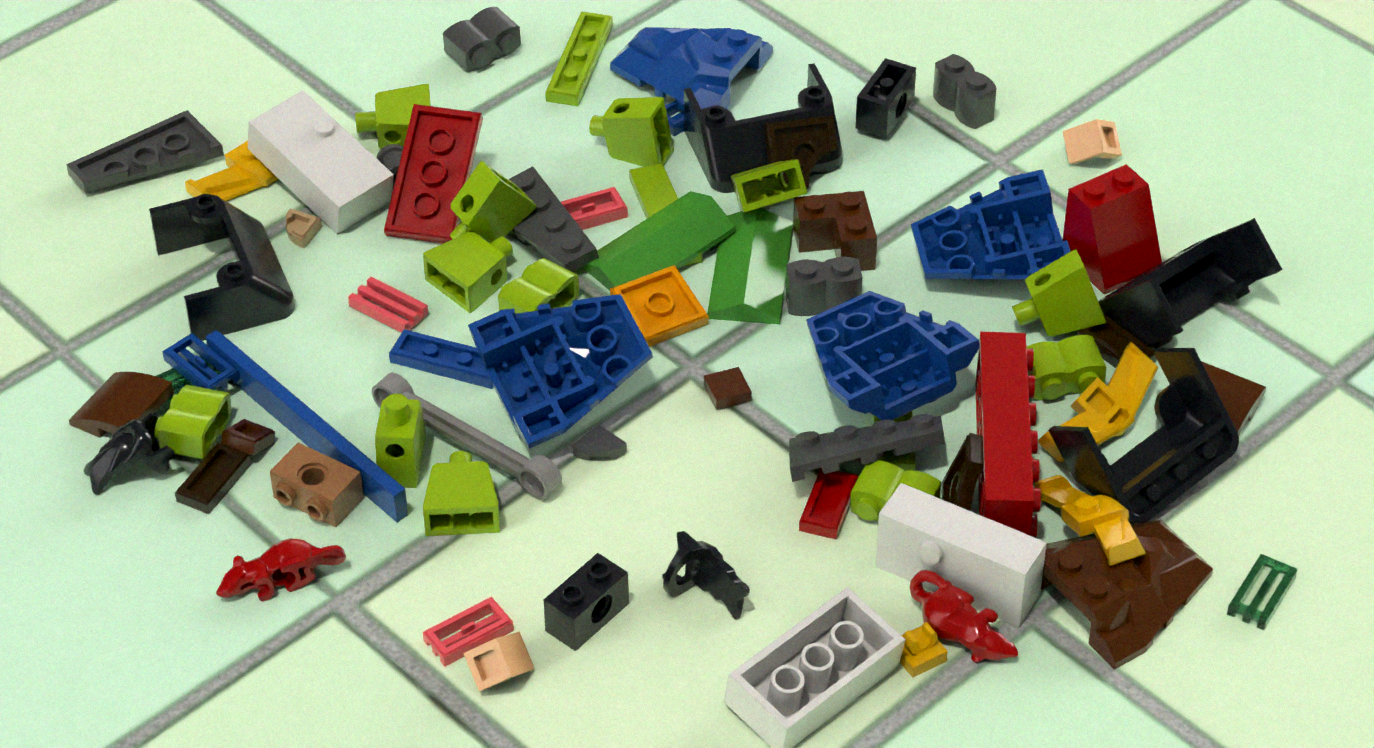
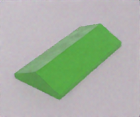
(662, 240)
(751, 269)

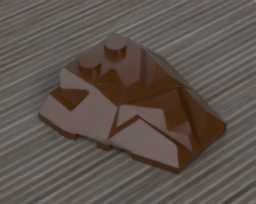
(1129, 598)

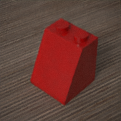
(1112, 228)

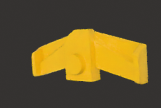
(243, 176)
(1110, 407)
(1094, 515)

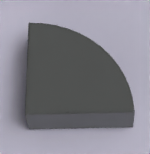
(599, 443)

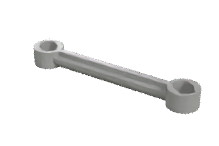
(536, 475)

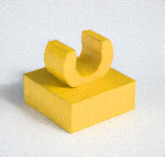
(922, 650)

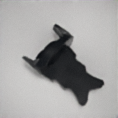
(128, 445)
(707, 571)

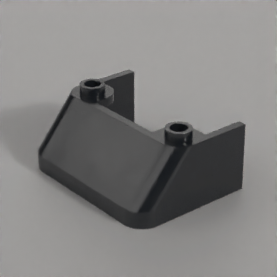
(736, 146)
(1190, 282)
(248, 290)
(1188, 446)

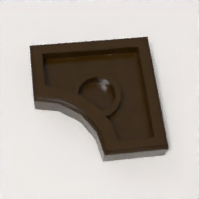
(801, 140)
(963, 473)

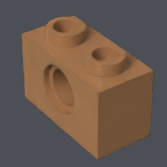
(316, 485)

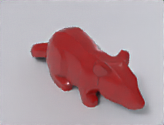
(284, 564)
(955, 619)

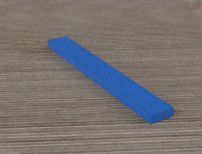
(310, 427)

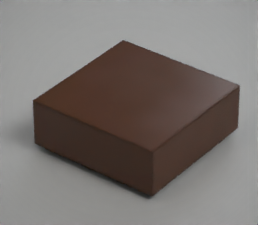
(727, 388)
(248, 437)

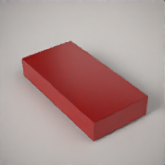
(828, 504)

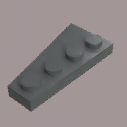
(154, 150)
(551, 226)
(862, 444)

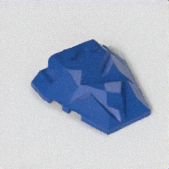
(690, 59)
(993, 235)
(887, 358)
(558, 361)

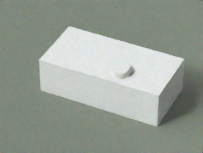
(320, 161)
(969, 550)
(814, 670)

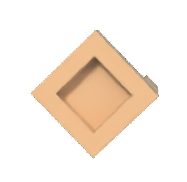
(1092, 140)
(498, 660)

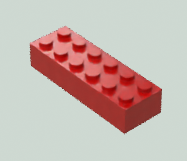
(1004, 422)

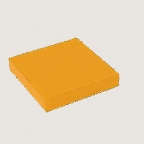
(662, 305)

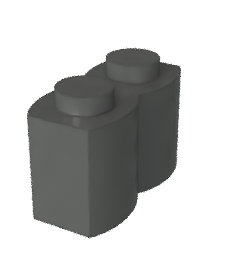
(481, 38)
(964, 91)
(820, 285)

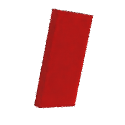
(432, 172)

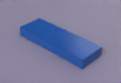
(440, 358)

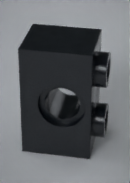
(885, 98)
(586, 601)

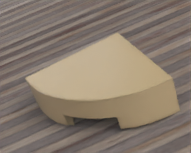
(301, 227)

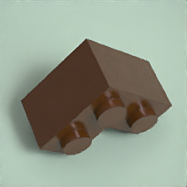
(836, 223)

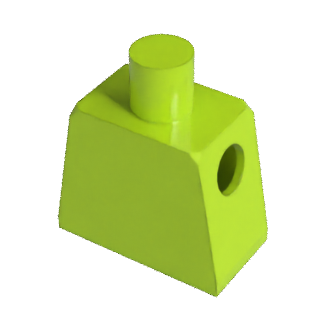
(392, 113)
(635, 130)
(767, 185)
(489, 204)
(468, 268)
(1061, 297)
(400, 424)
(460, 498)

